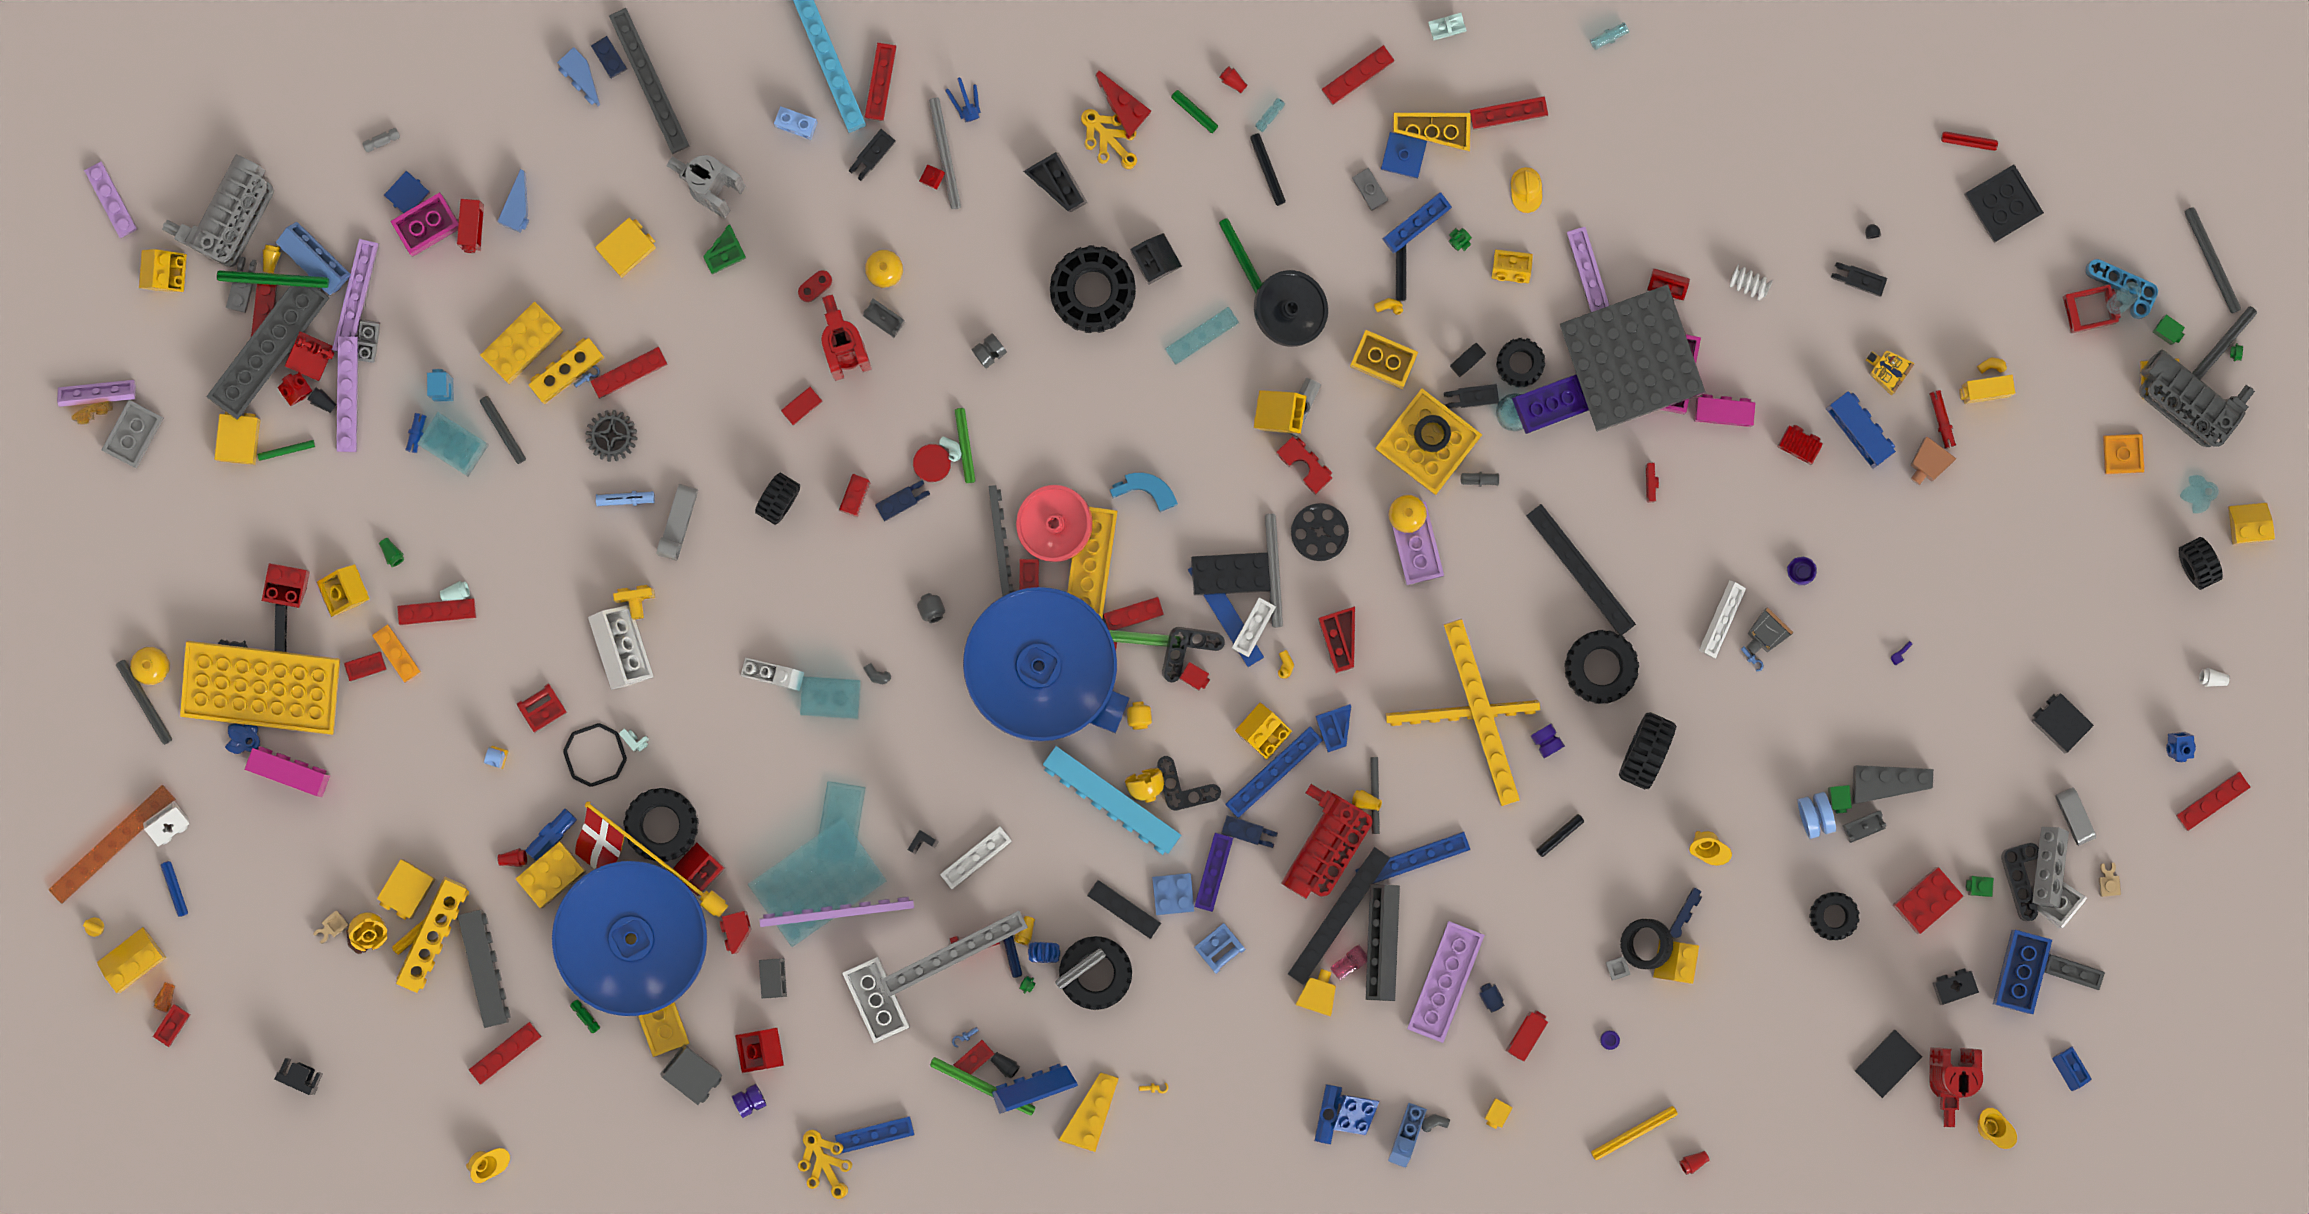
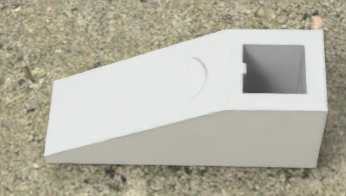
(772, 674)

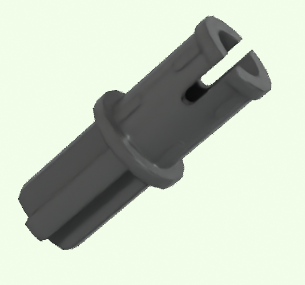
(1479, 479)

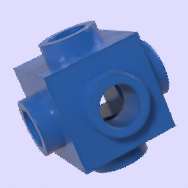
(2181, 746)

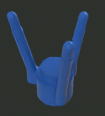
(969, 111)

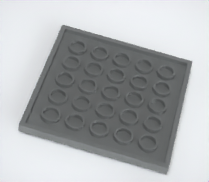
(1632, 358)

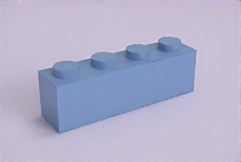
(312, 257)

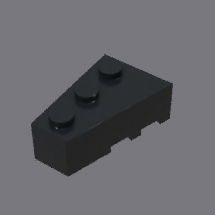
(1057, 181)

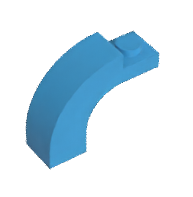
(1149, 483)

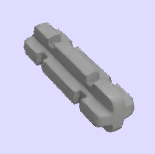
(381, 140)

